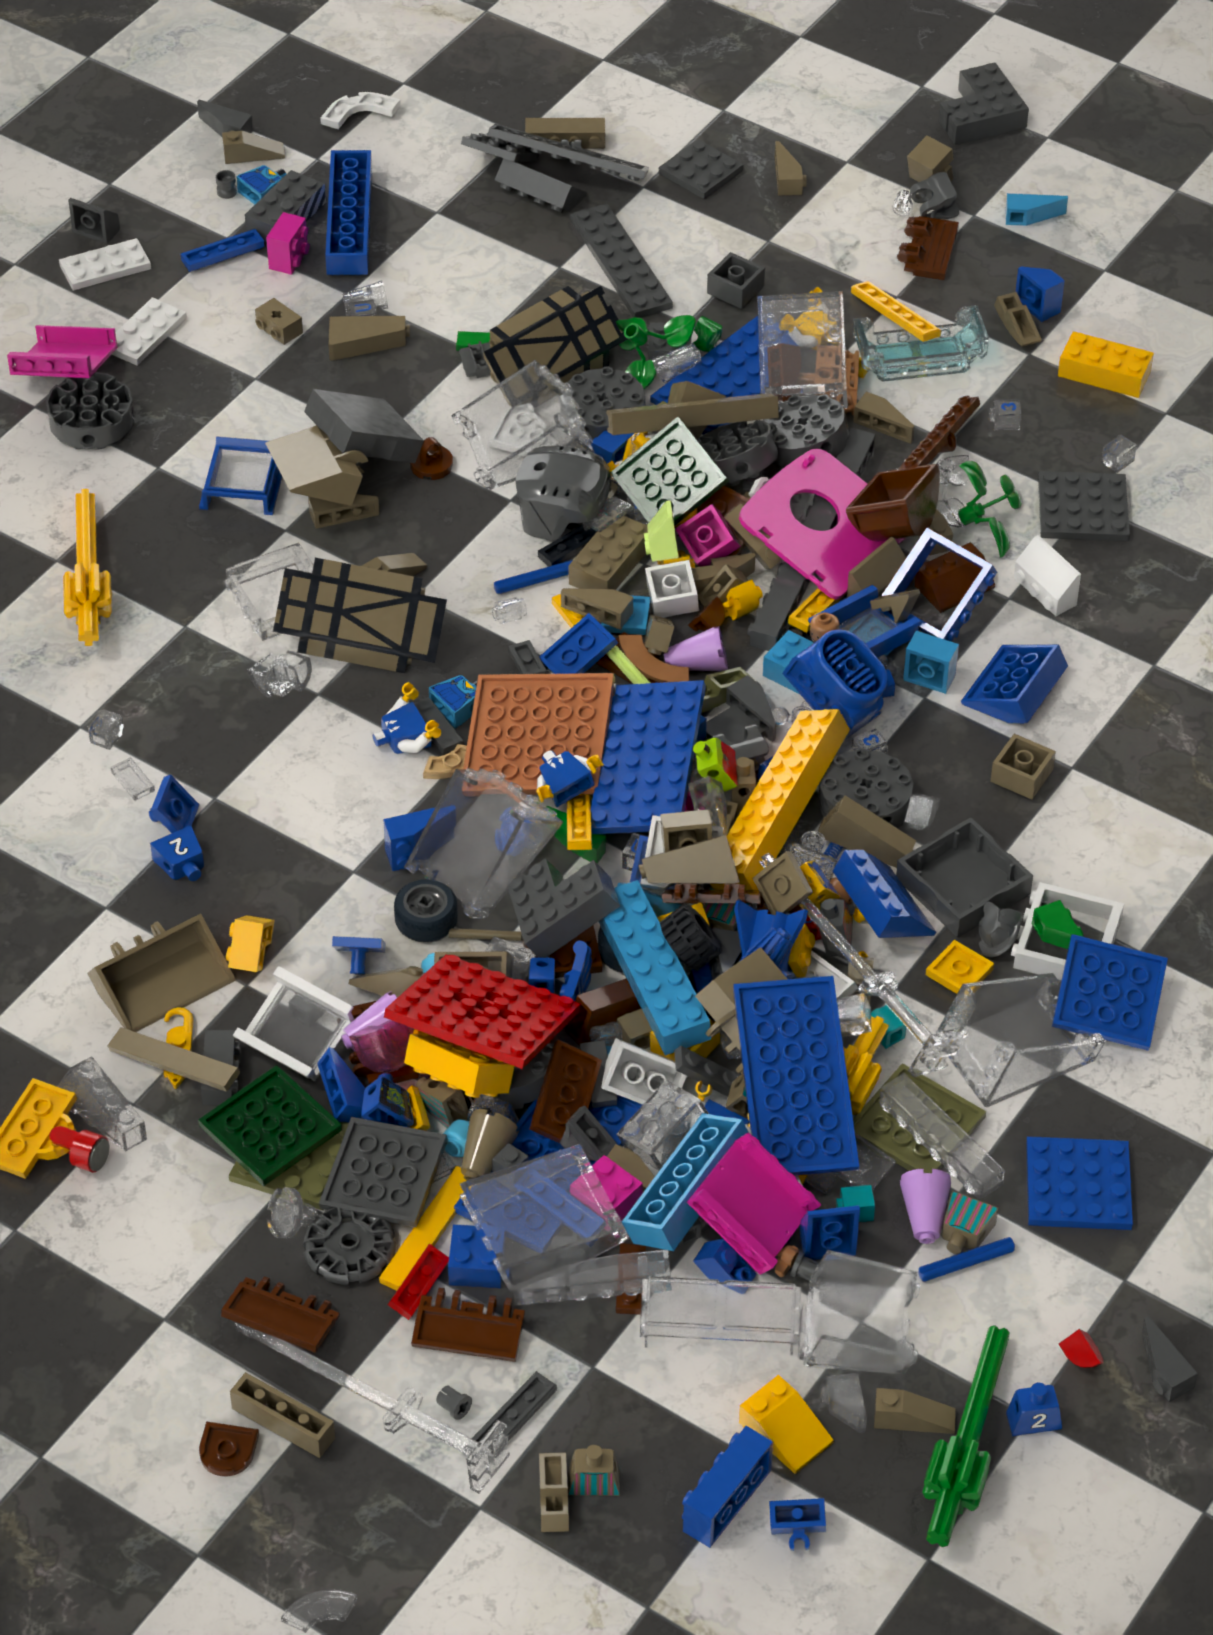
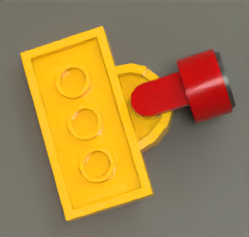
(43, 1130)

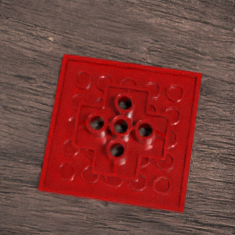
(483, 1010)

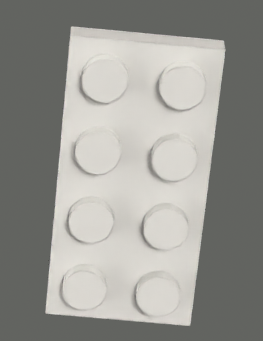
(105, 264)
(147, 330)

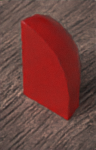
(1081, 1350)

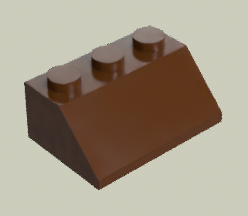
(948, 578)

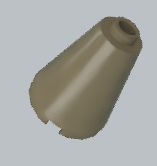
(484, 1140)

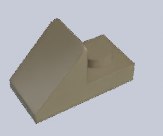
(899, 603)

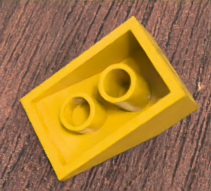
(787, 1420)

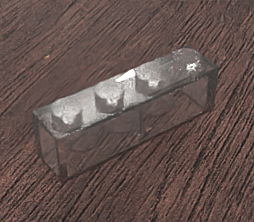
(103, 1104)

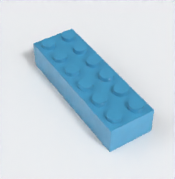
(662, 1211)

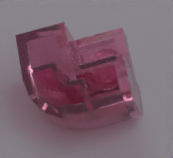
(382, 1046)

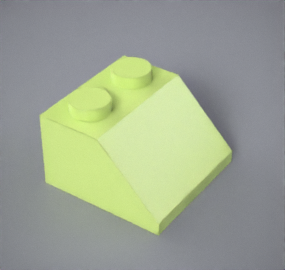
(661, 535)

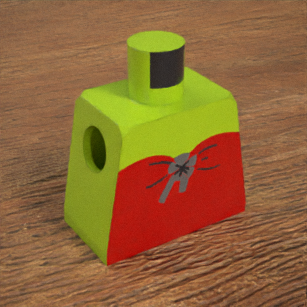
(717, 761)

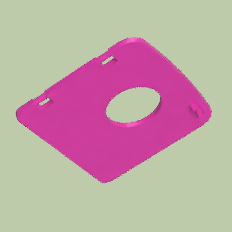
(811, 551)

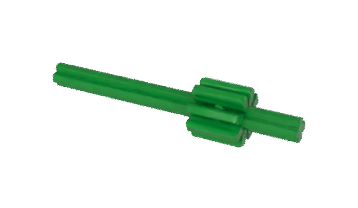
(957, 1468)

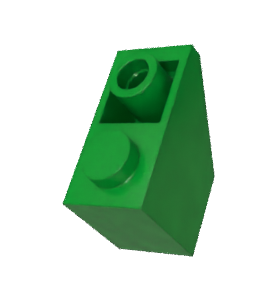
(1055, 924)

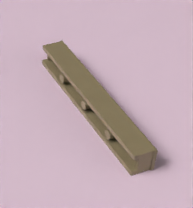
(693, 413)

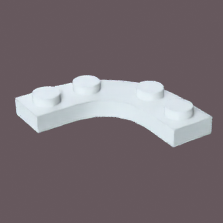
(366, 101)

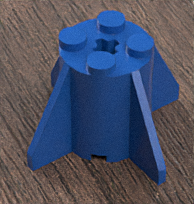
(755, 924)

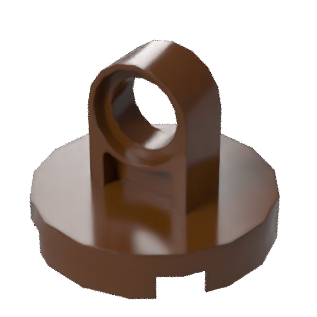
(433, 460)

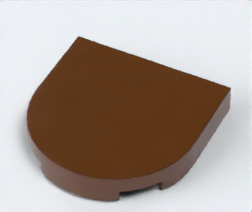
(227, 1448)

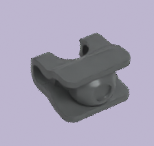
(938, 196)
(752, 747)

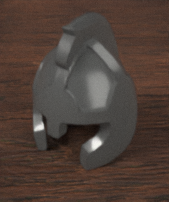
(998, 929)

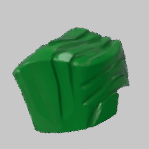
(708, 334)

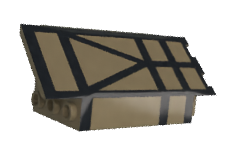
(561, 331)
(360, 615)

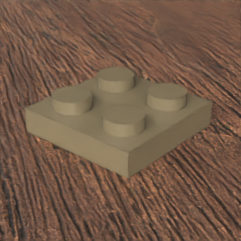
(782, 884)

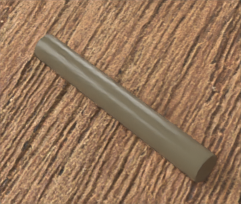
(485, 934)

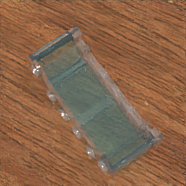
(903, 356)

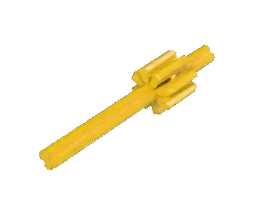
(87, 591)
(861, 1072)

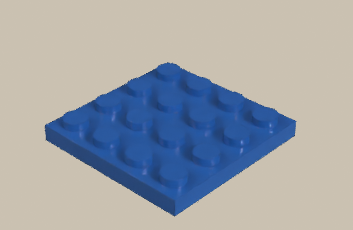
(1110, 992)
(1078, 1183)

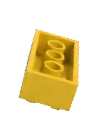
(1105, 364)
(458, 1066)

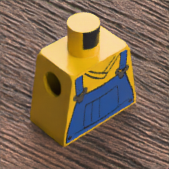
(819, 883)

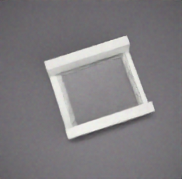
(297, 1024)

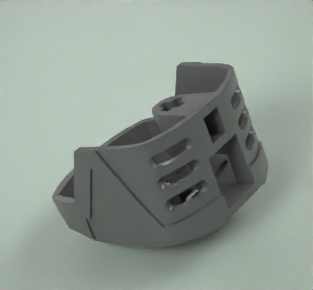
(568, 471)

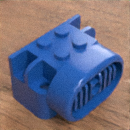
(840, 675)

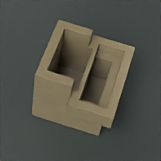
(929, 158)

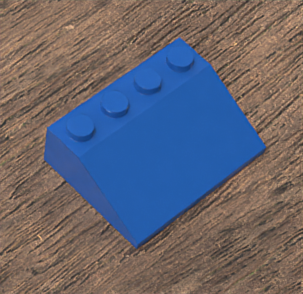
(1016, 681)
(881, 896)

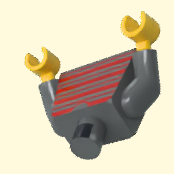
(840, 916)

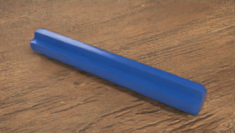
(532, 577)
(966, 1259)

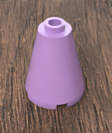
(699, 652)
(372, 1016)
(926, 1202)

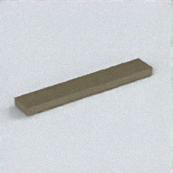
(173, 1059)

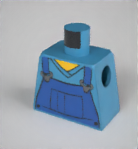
(258, 182)
(454, 699)

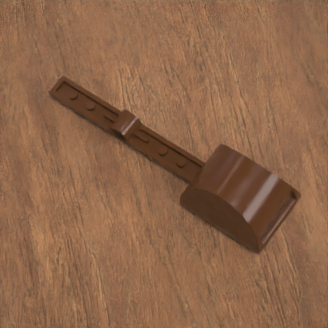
(906, 499)

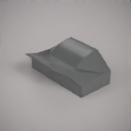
(589, 1133)

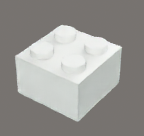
(672, 589)

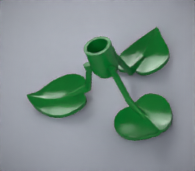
(677, 332)
(974, 511)

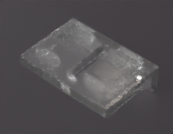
(613, 506)

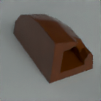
(710, 616)

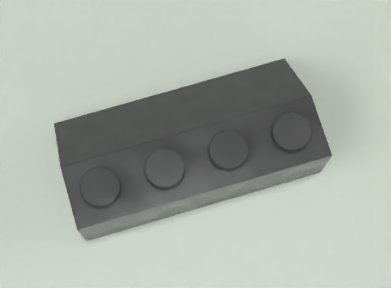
(538, 185)

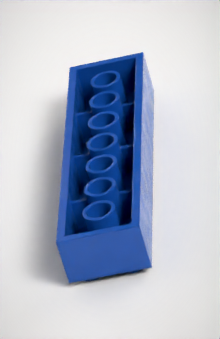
(349, 212)

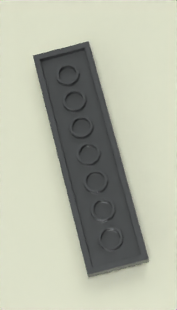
(575, 154)
(621, 261)

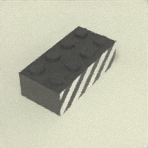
(292, 195)

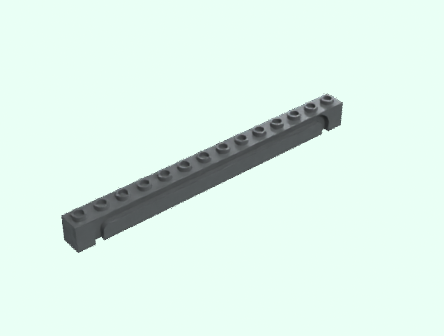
(790, 585)

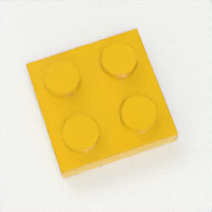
(959, 966)

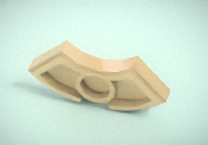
(445, 765)

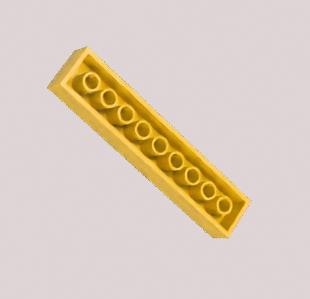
(784, 791)

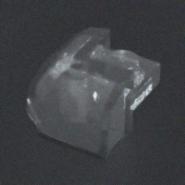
(281, 673)

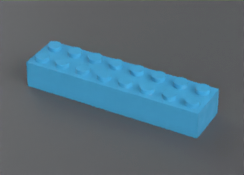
(654, 971)

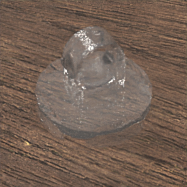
(289, 1213)

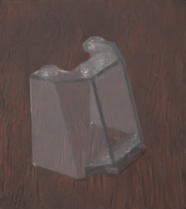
(857, 1316)

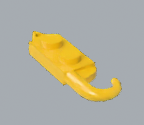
(180, 1037)

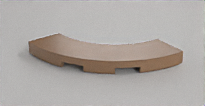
(647, 664)

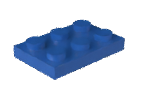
(579, 648)

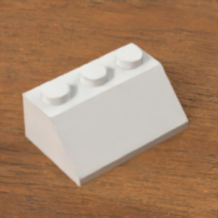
(1048, 576)
(637, 1072)

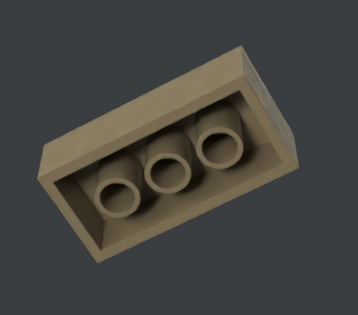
(609, 556)

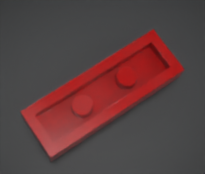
(418, 1281)

